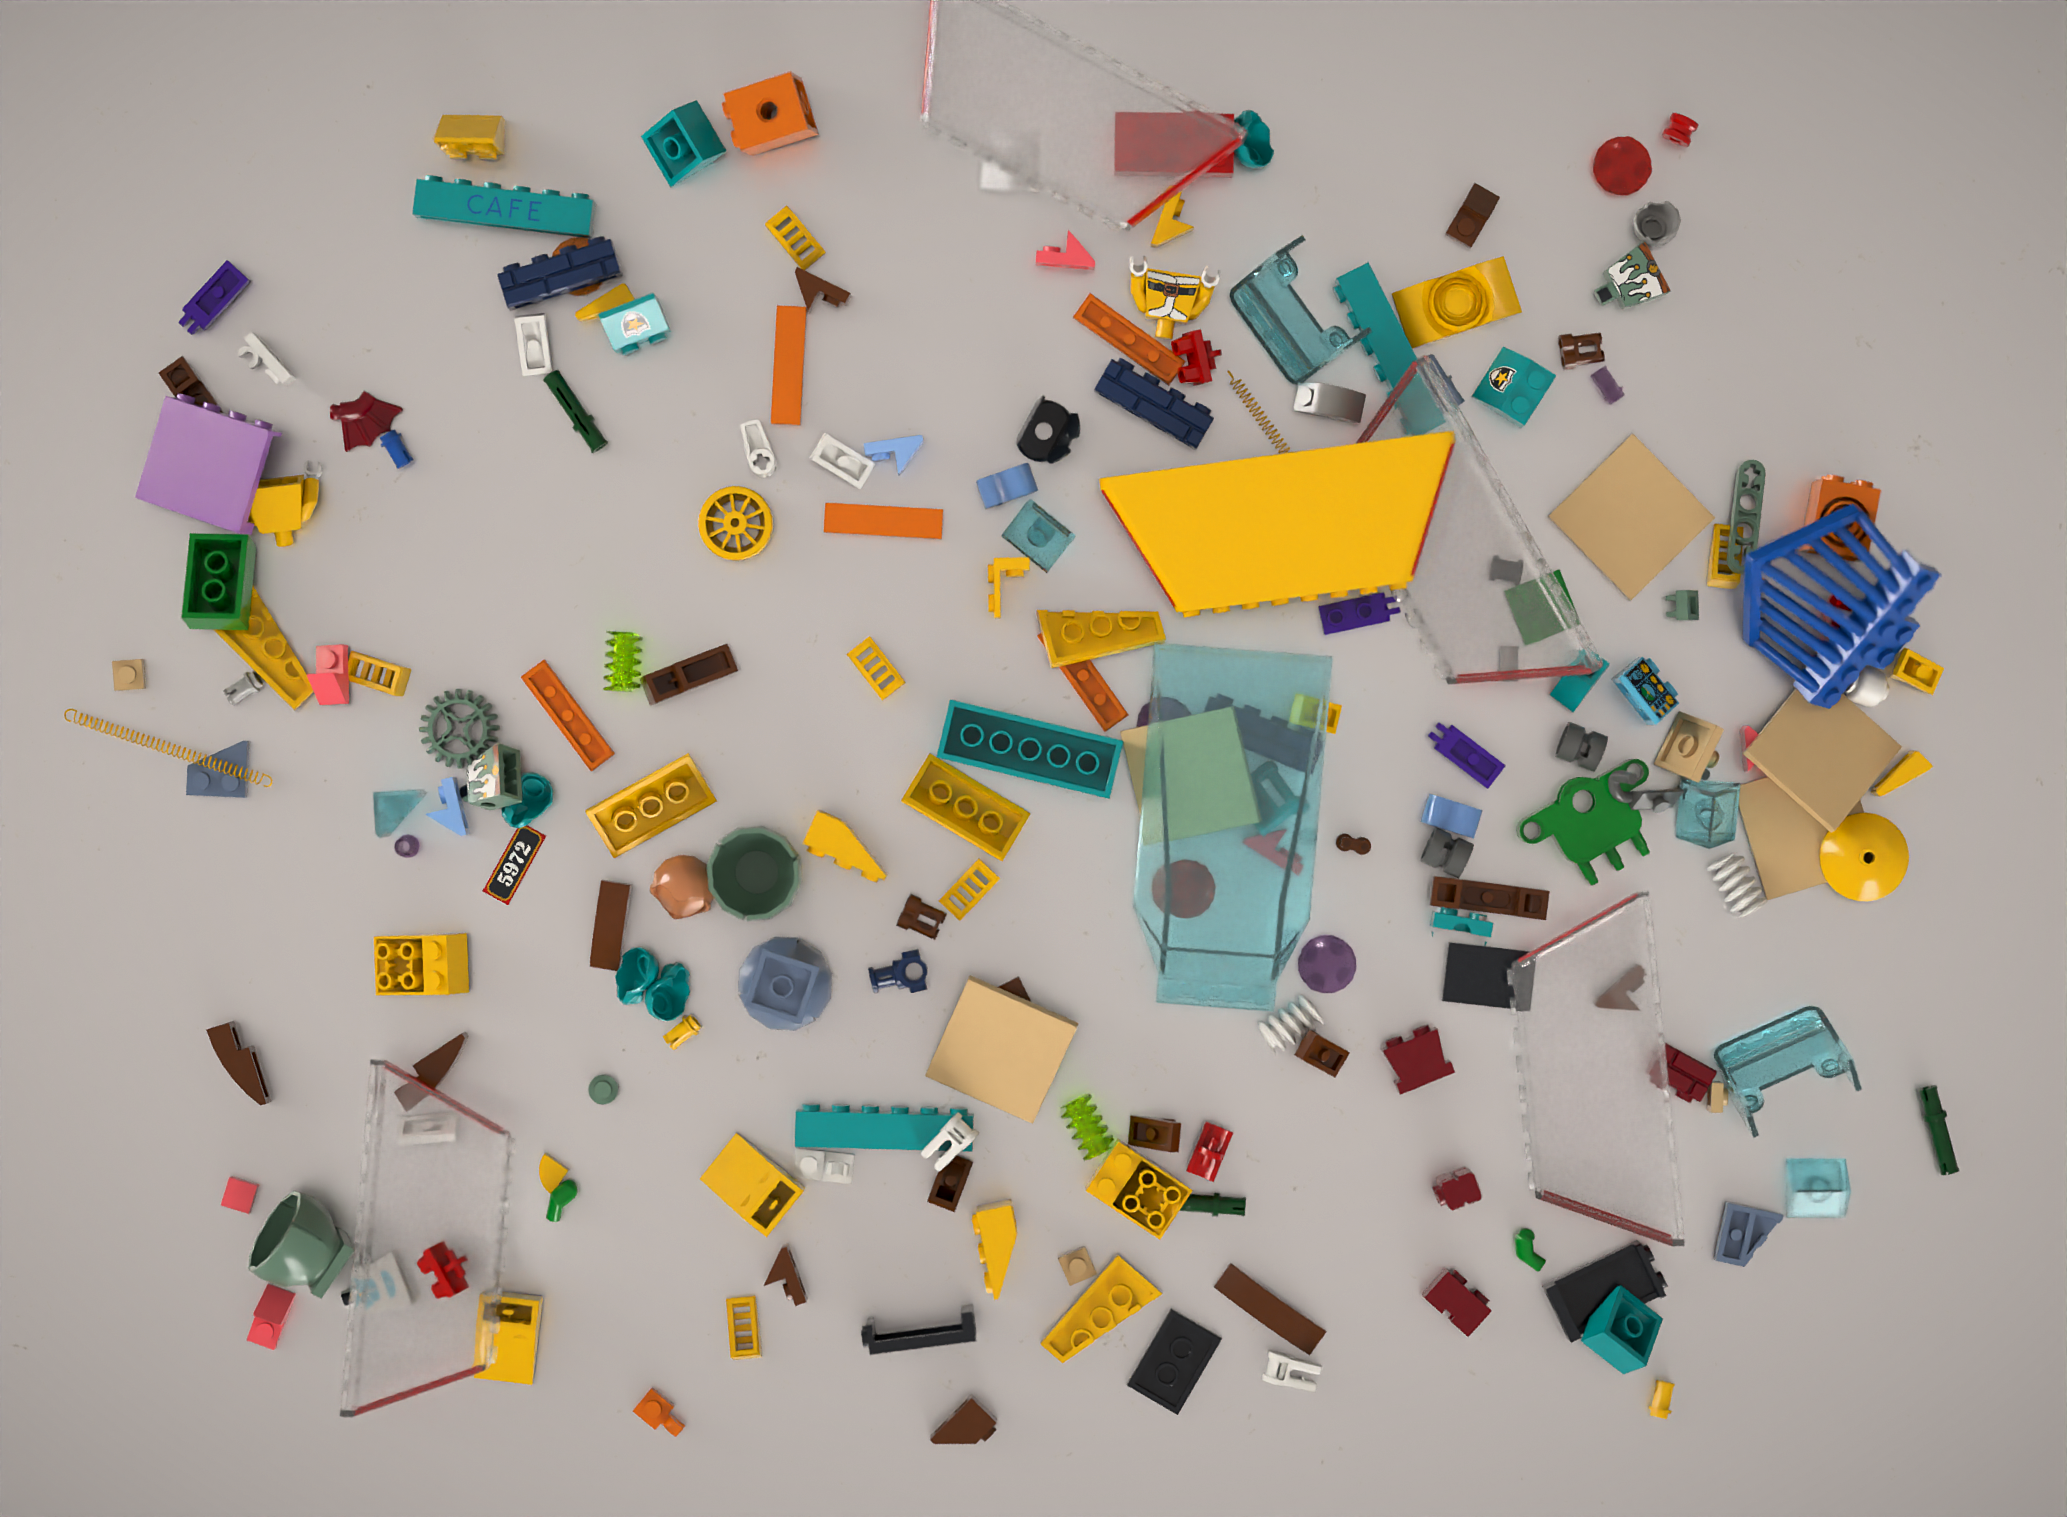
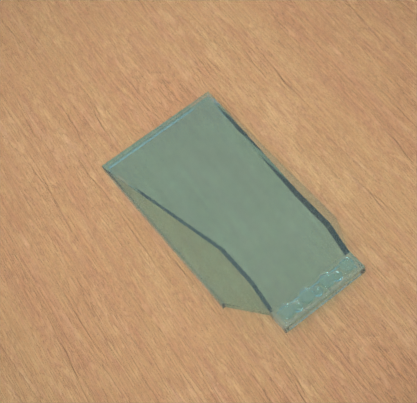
(1229, 819)

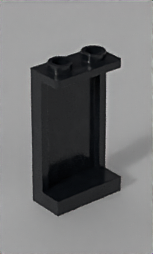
(1586, 1288)
(922, 1337)

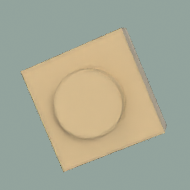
(129, 674)
(1717, 1097)
(1077, 1266)

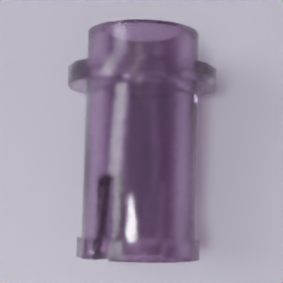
(1608, 385)
(413, 843)

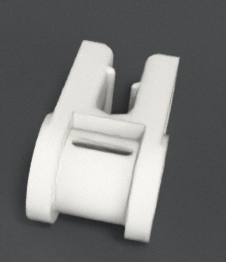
(757, 445)
(958, 1133)
(1279, 1371)

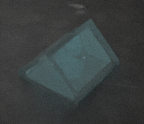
(1038, 535)
(393, 808)
(1707, 812)
(1817, 1188)

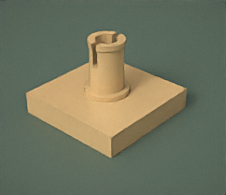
(1690, 747)

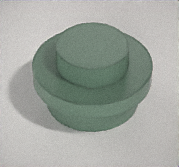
(603, 1089)

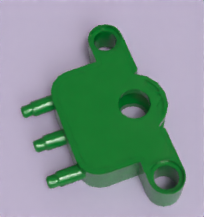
(1593, 832)

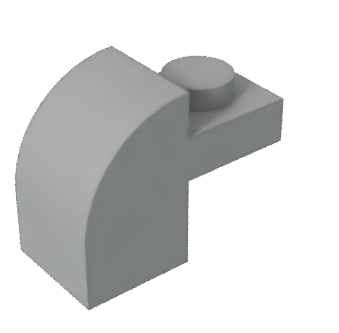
(1329, 401)

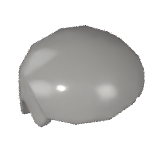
(1657, 223)

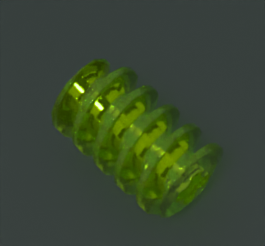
(623, 661)
(1087, 1126)

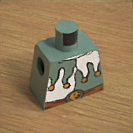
(1633, 279)
(494, 779)

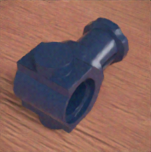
(899, 975)

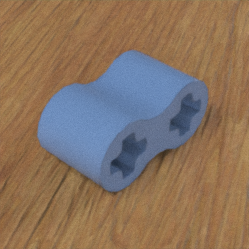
(1007, 485)
(1451, 816)

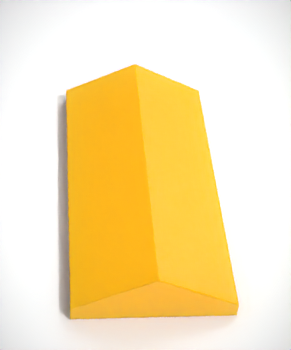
(651, 805)
(965, 807)

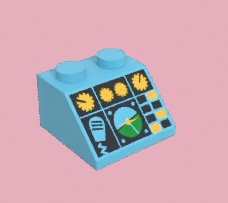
(1646, 690)

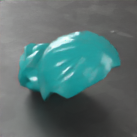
(1256, 149)
(536, 798)
(635, 975)
(668, 994)

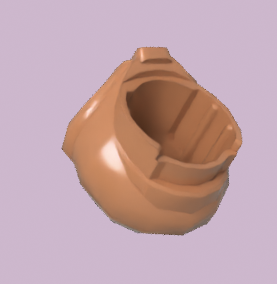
(682, 886)

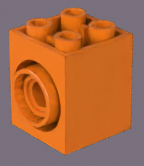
(752, 108)
(1833, 494)

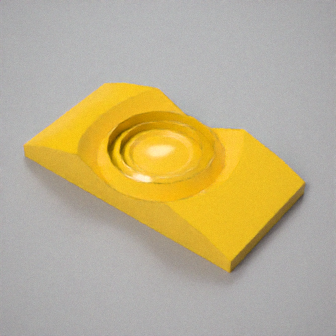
(1456, 302)

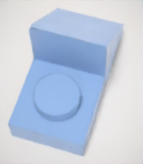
(903, 448)
(453, 817)

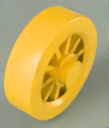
(735, 523)

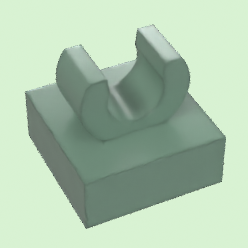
(1686, 605)

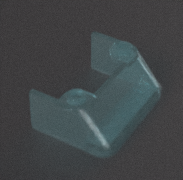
(1284, 321)
(1778, 1053)

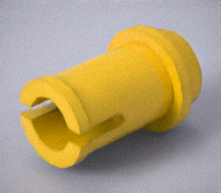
(682, 1031)
(1661, 1399)

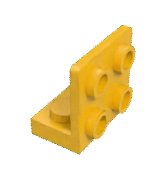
(1014, 568)

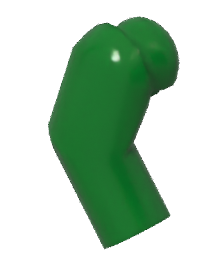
(559, 1198)
(1525, 1250)

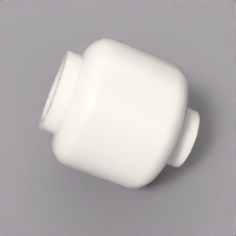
(1869, 688)

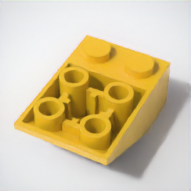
(471, 136)
(837, 838)
(421, 964)
(752, 1184)
(1138, 1189)
(998, 1234)
(516, 1339)

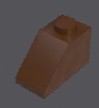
(966, 1424)

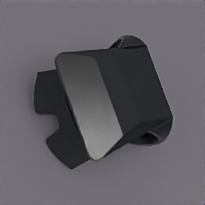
(1064, 429)

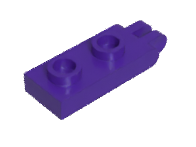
(213, 297)
(1356, 613)
(1467, 755)

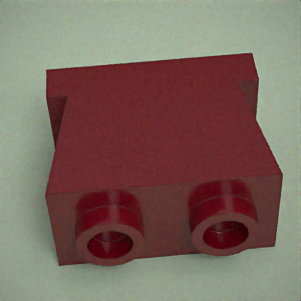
(1417, 1059)

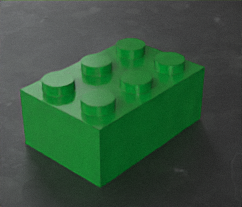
(218, 581)

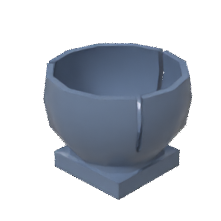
(785, 983)

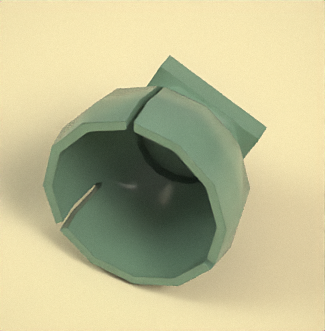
(754, 873)
(300, 1246)

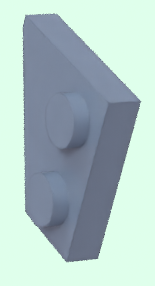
(207, 782)
(1743, 1232)

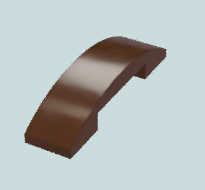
(183, 379)
(1489, 897)
(1269, 1309)

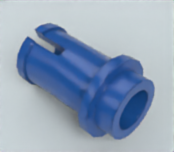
(396, 448)

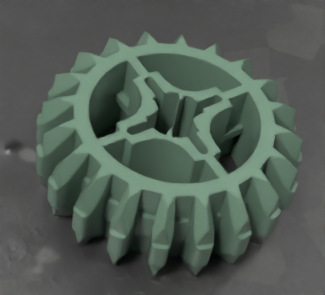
(450, 717)

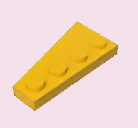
(1087, 635)
(269, 654)
(1106, 1303)

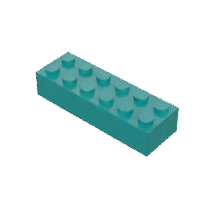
(1029, 749)

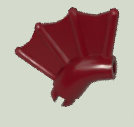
(363, 419)

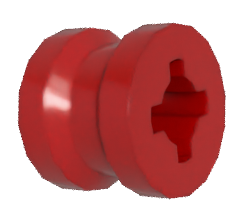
(1680, 129)

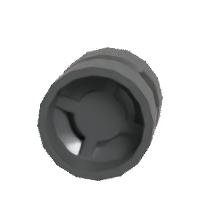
(1571, 744)
(1456, 857)

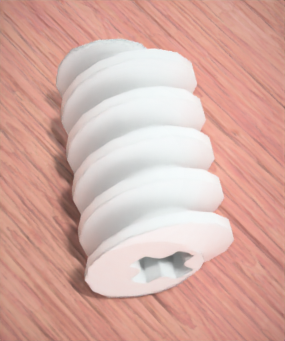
(1738, 884)
(1290, 1024)

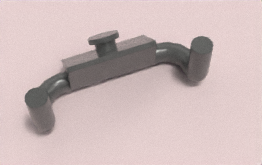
(1656, 800)

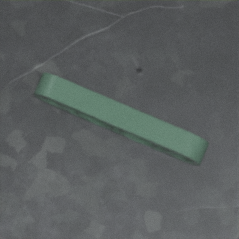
(1742, 515)

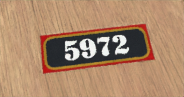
(514, 864)

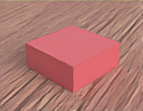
(239, 1195)

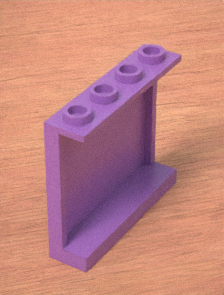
(205, 463)

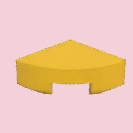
(551, 1172)

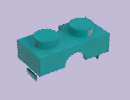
(1475, 924)

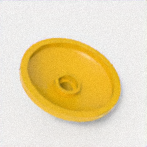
(1843, 855)

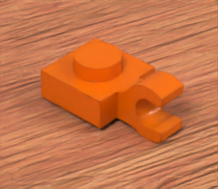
(656, 1410)

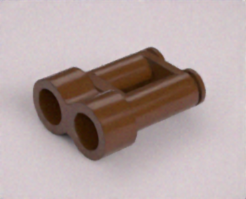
(1570, 352)
(1360, 845)
(910, 914)

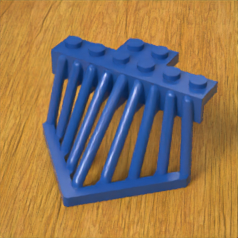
(1866, 636)

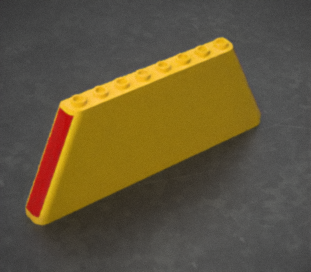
(1285, 522)

